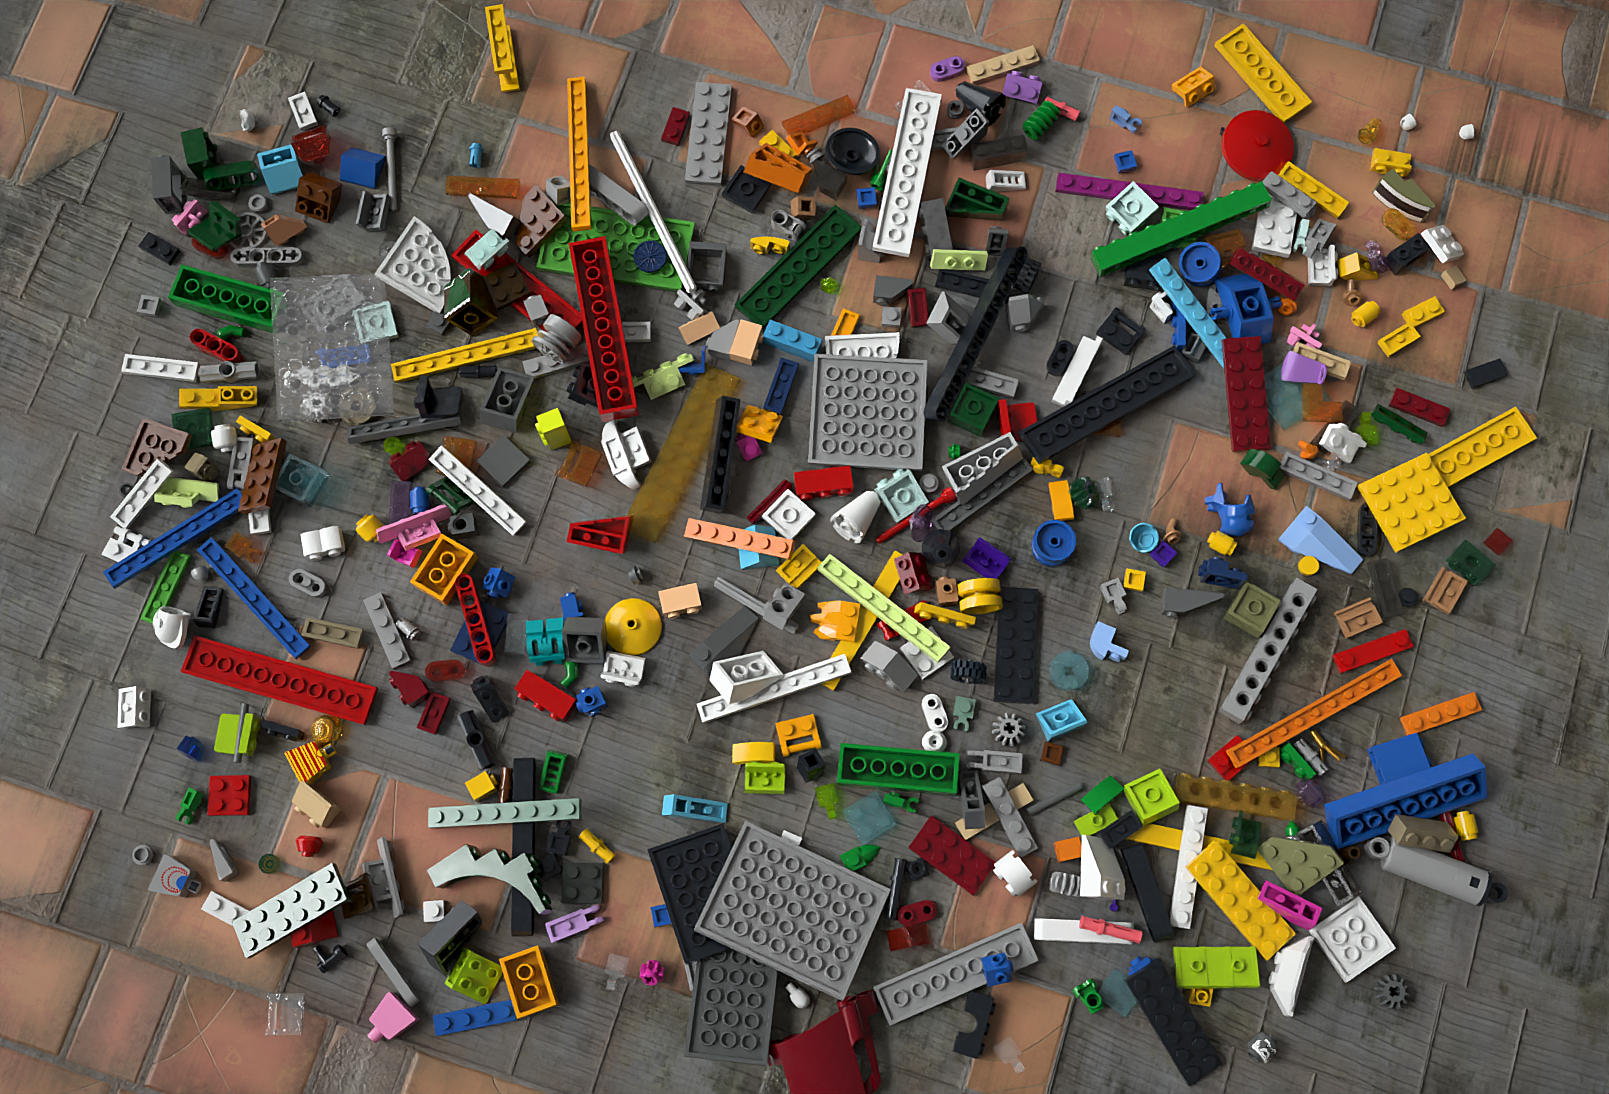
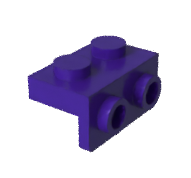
(986, 559)

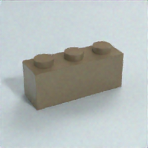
(1423, 833)

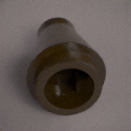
(1346, 854)

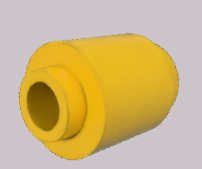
(1365, 314)
(1221, 543)
(1466, 825)

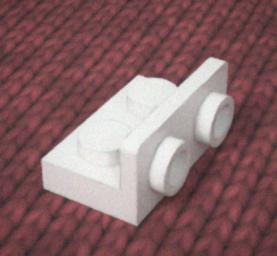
(1342, 441)
(134, 707)

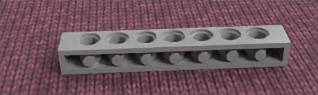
(1297, 590)

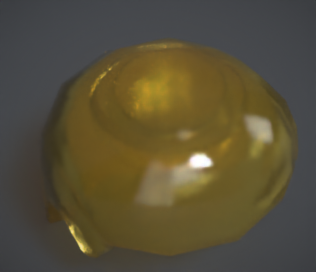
(326, 729)

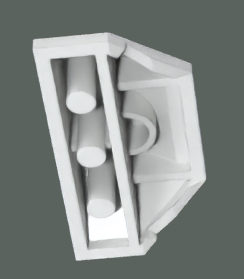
(1289, 974)

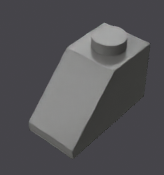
(722, 340)

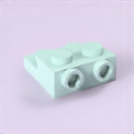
(1131, 208)
(900, 494)

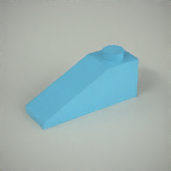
(694, 808)

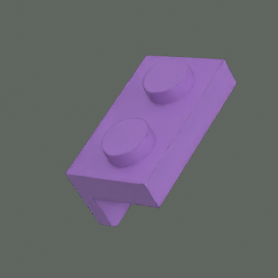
(1022, 87)

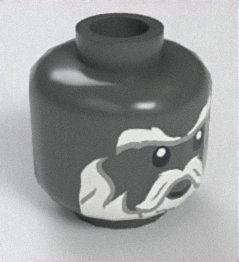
(1262, 1047)

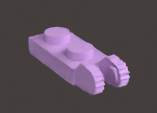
(572, 924)

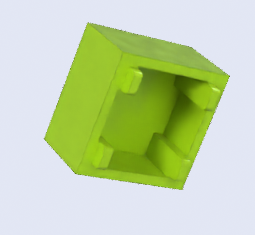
(1151, 797)

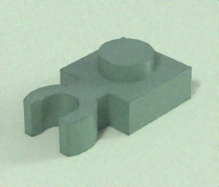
(963, 710)

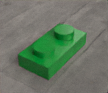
(1301, 767)

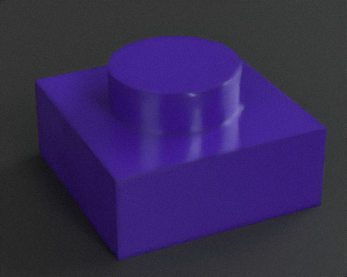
(1163, 553)

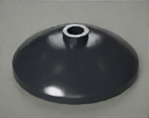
(853, 144)

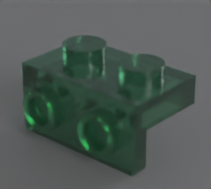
(1246, 836)

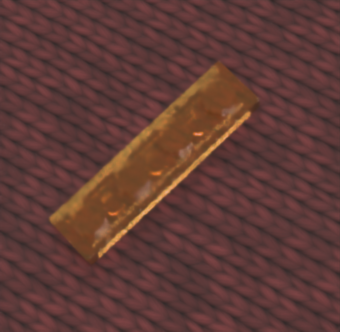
(819, 116)
(482, 187)

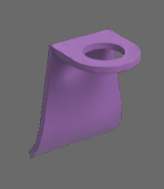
(1302, 369)

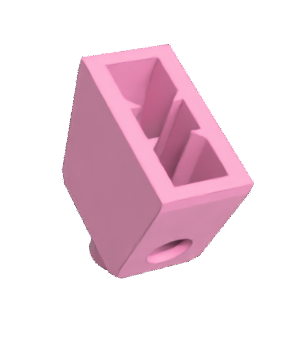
(391, 1018)

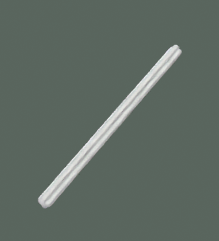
(653, 212)

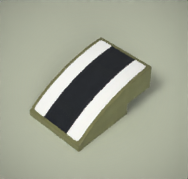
(1403, 196)

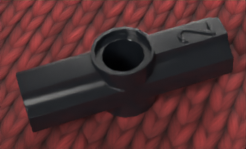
(482, 750)

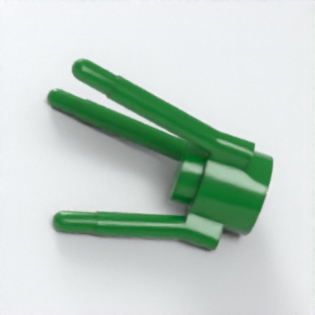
(879, 179)

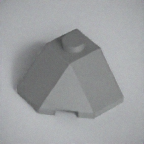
(865, 244)
(1023, 311)

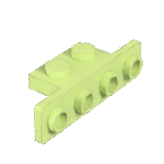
(664, 378)
(186, 492)

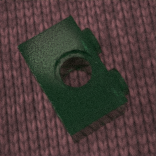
(1480, 563)

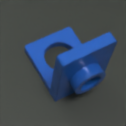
(695, 368)

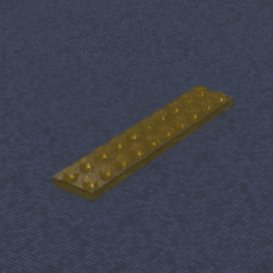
(680, 453)

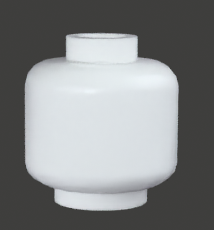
(224, 437)

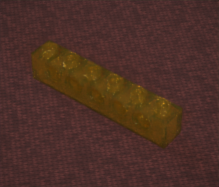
(1286, 802)

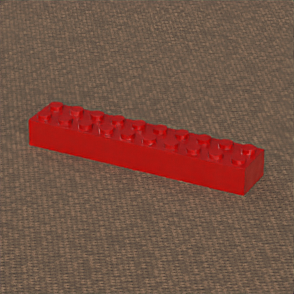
(603, 329)

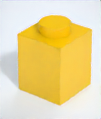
(482, 786)

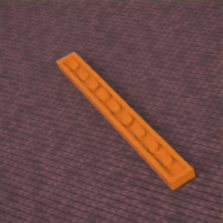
(1313, 713)

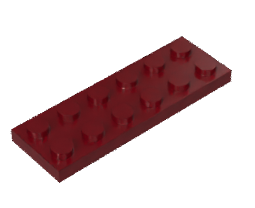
(1246, 393)

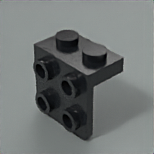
(1139, 276)
(436, 401)

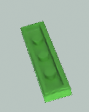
(167, 584)

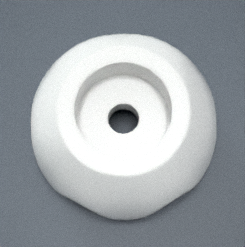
(247, 120)
(928, 739)

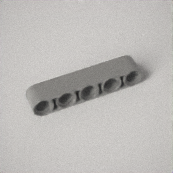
(616, 197)

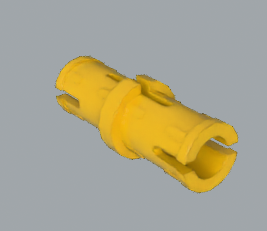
(597, 846)

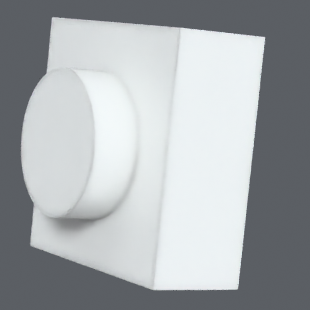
(434, 910)

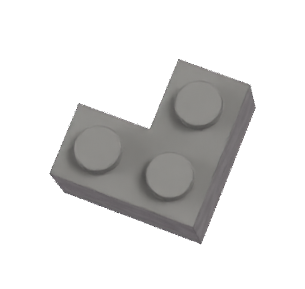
(889, 666)

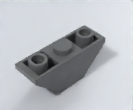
(968, 133)

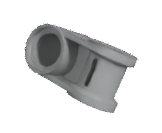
(790, 227)

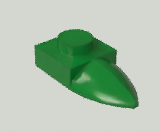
(859, 856)

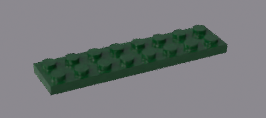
(798, 267)

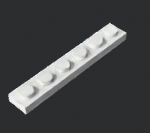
(477, 490)
(1184, 882)

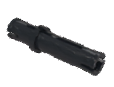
(896, 888)

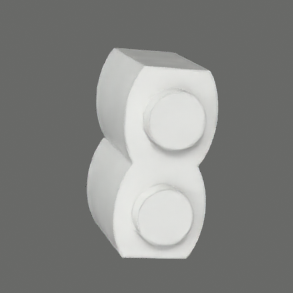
(322, 543)

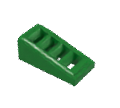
(548, 788)

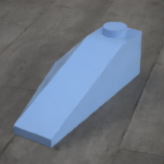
(1316, 538)

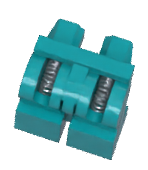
(545, 643)

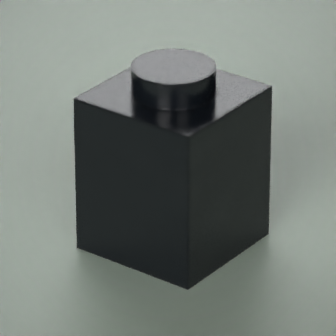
(811, 765)

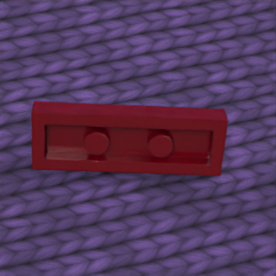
(1419, 407)

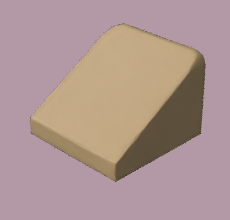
(1453, 277)

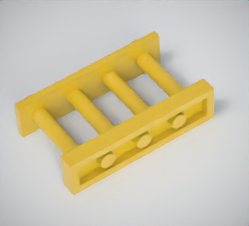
(502, 48)

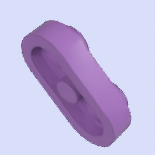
(948, 69)

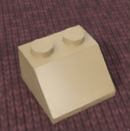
(315, 805)

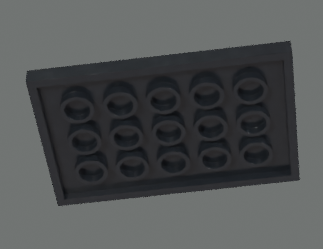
(686, 878)

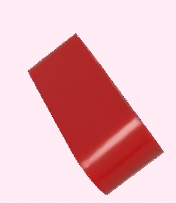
(210, 341)

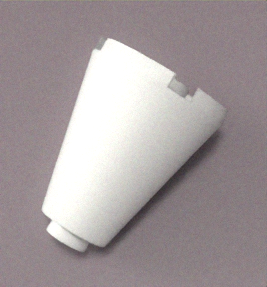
(856, 517)

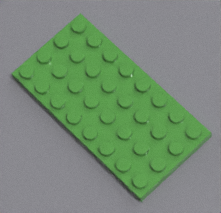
(621, 241)

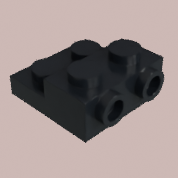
(583, 388)

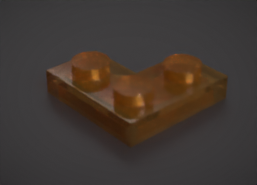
(1315, 409)

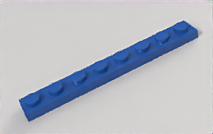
(173, 539)
(254, 598)

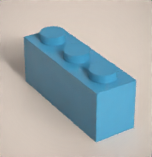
(792, 340)

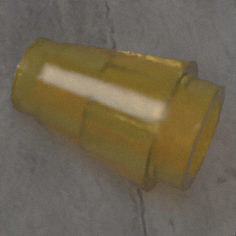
(1369, 132)

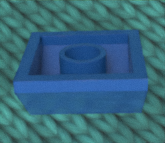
(361, 167)

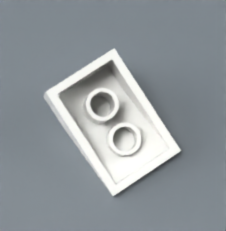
(744, 676)
(1100, 871)

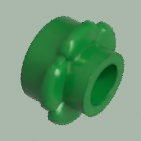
(954, 451)

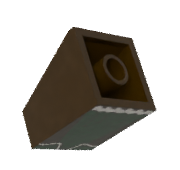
(469, 302)

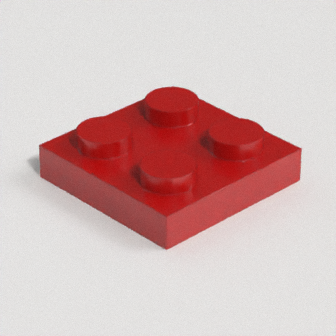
(229, 795)

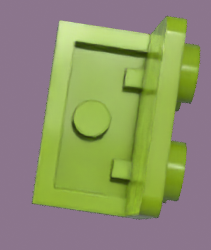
(227, 734)

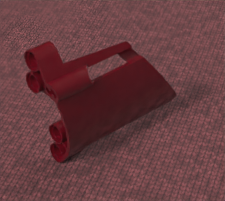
(824, 1055)

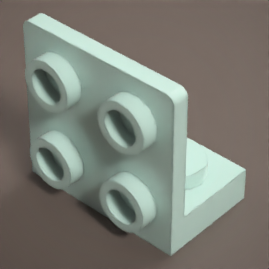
(486, 248)

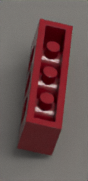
(1266, 273)

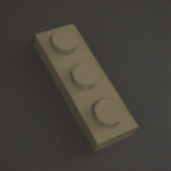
(332, 633)

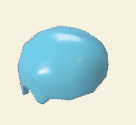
(1144, 537)

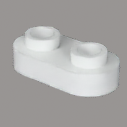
(934, 713)

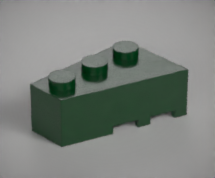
(975, 202)

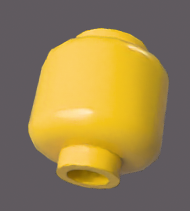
(367, 527)

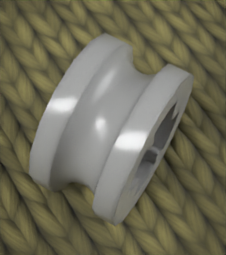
(815, 154)

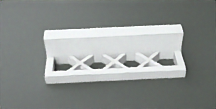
(1076, 371)

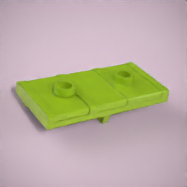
(1216, 967)

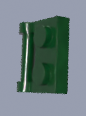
(454, 492)

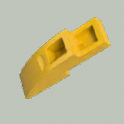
(218, 399)

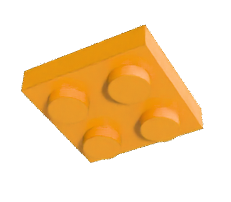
(759, 423)

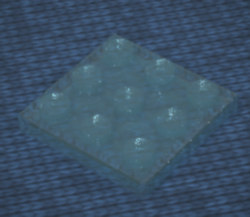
(1285, 398)

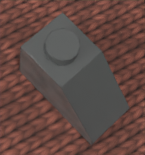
(890, 289)

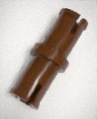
(505, 785)

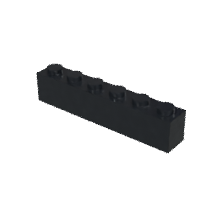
(720, 454)

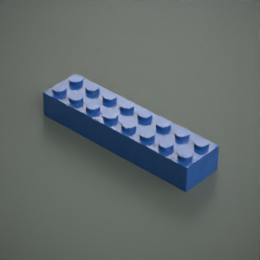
(1415, 795)

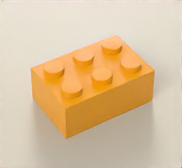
(441, 567)
(529, 982)

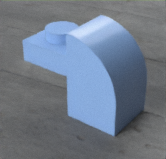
(1101, 643)

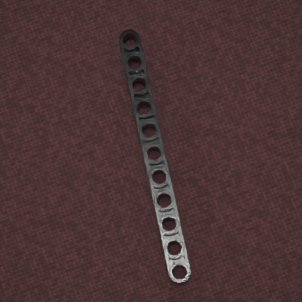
(975, 334)

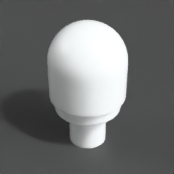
(798, 996)

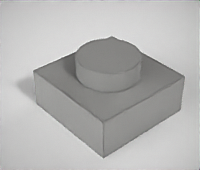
(149, 305)
(891, 317)

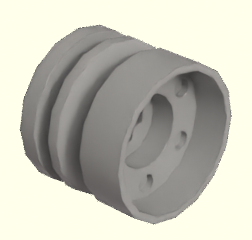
(557, 337)

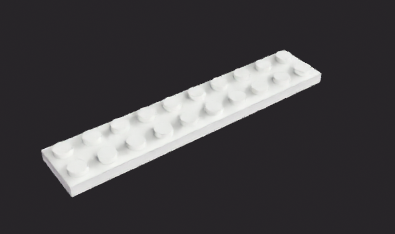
(907, 172)

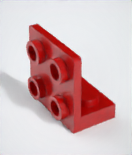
(1015, 417)

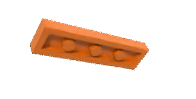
(1440, 714)

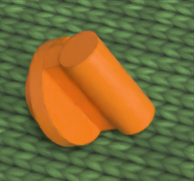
(1288, 306)
(1308, 450)

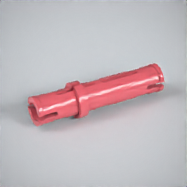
(1106, 928)

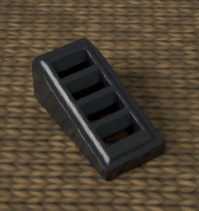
(208, 619)

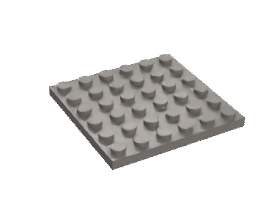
(867, 412)

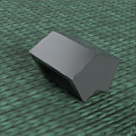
(1194, 348)

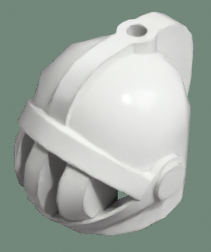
(171, 626)

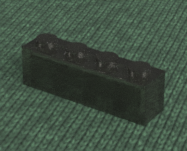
(1340, 881)

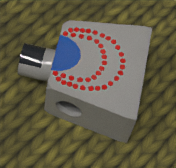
(174, 878)

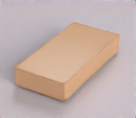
(699, 327)

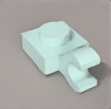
(1302, 233)

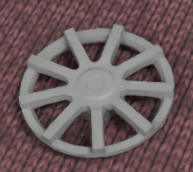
(248, 231)

